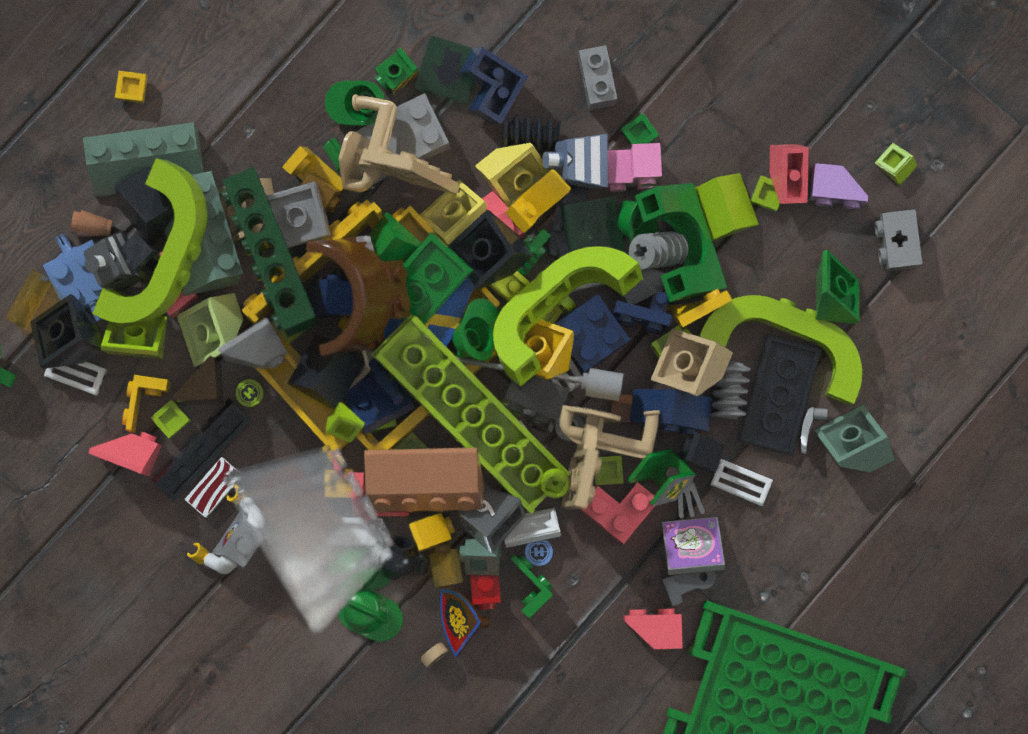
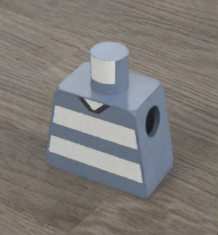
(581, 161)

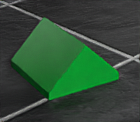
(392, 240)
(836, 291)

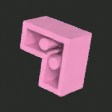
(635, 167)

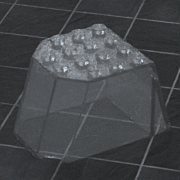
(313, 527)

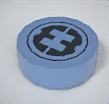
(539, 552)

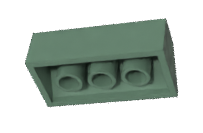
(124, 154)
(218, 260)

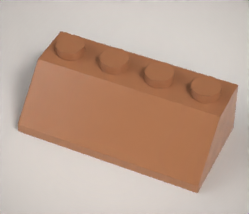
(424, 479)

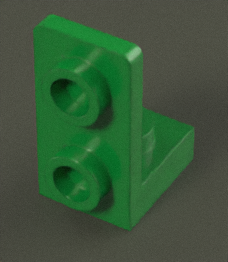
(533, 600)

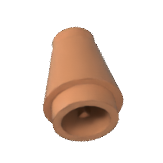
(88, 224)

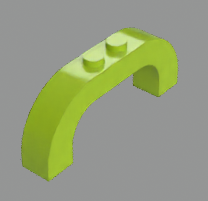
(177, 256)
(546, 291)
(784, 316)

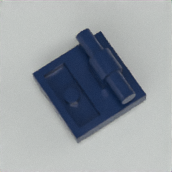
(653, 319)
(378, 398)

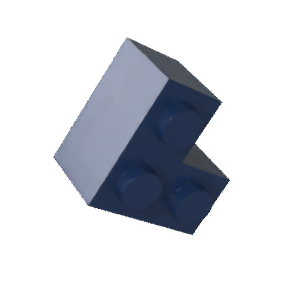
(498, 81)
(330, 296)
(676, 409)

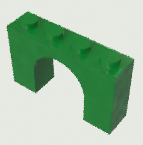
(682, 210)

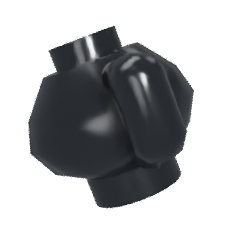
(404, 560)

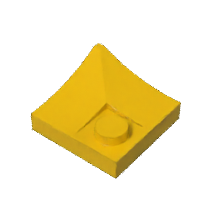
(687, 313)

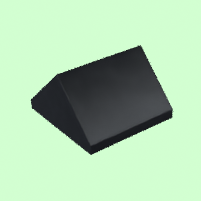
(144, 206)
(325, 377)

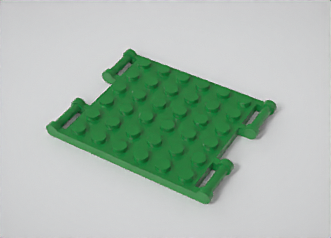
(781, 682)

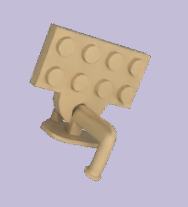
(371, 157)
(584, 461)

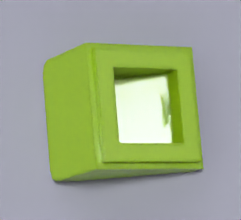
(896, 163)
(343, 423)

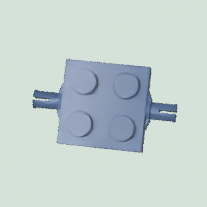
(71, 276)

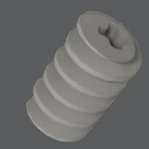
(659, 249)
(730, 392)

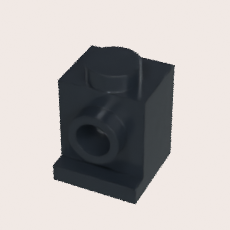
(141, 256)

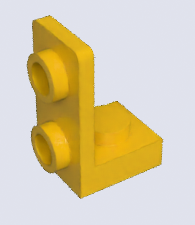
(305, 162)
(537, 200)
(152, 387)

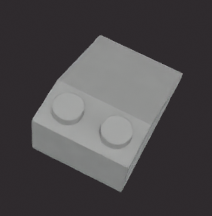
(414, 131)

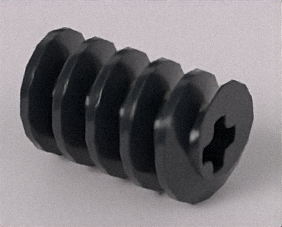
(531, 133)

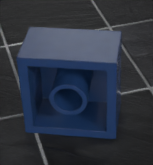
(595, 333)

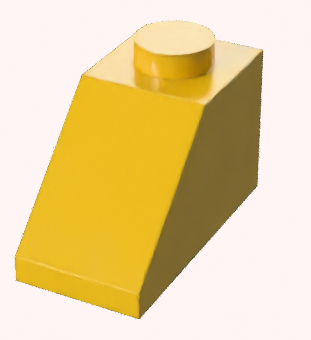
(432, 531)

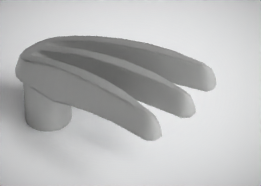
(812, 413)
(691, 487)

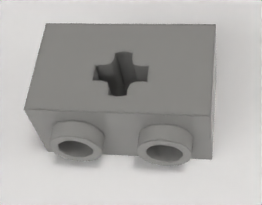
(597, 77)
(906, 228)

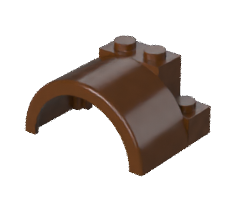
(377, 292)

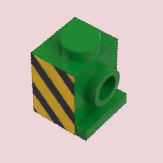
(406, 73)

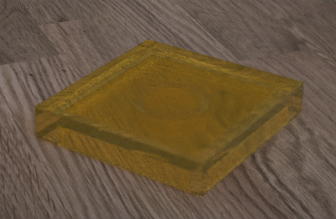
(28, 299)

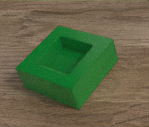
(639, 131)

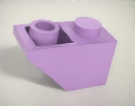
(835, 185)

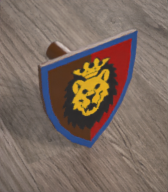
(459, 619)

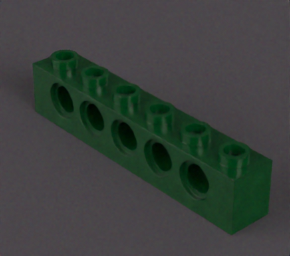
(248, 186)

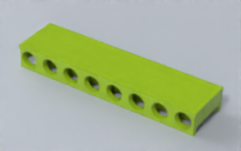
(467, 410)

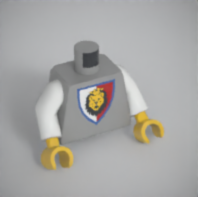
(232, 550)

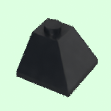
(490, 250)
(65, 334)

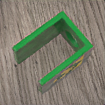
(655, 467)

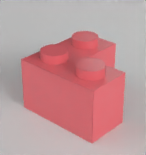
(622, 518)

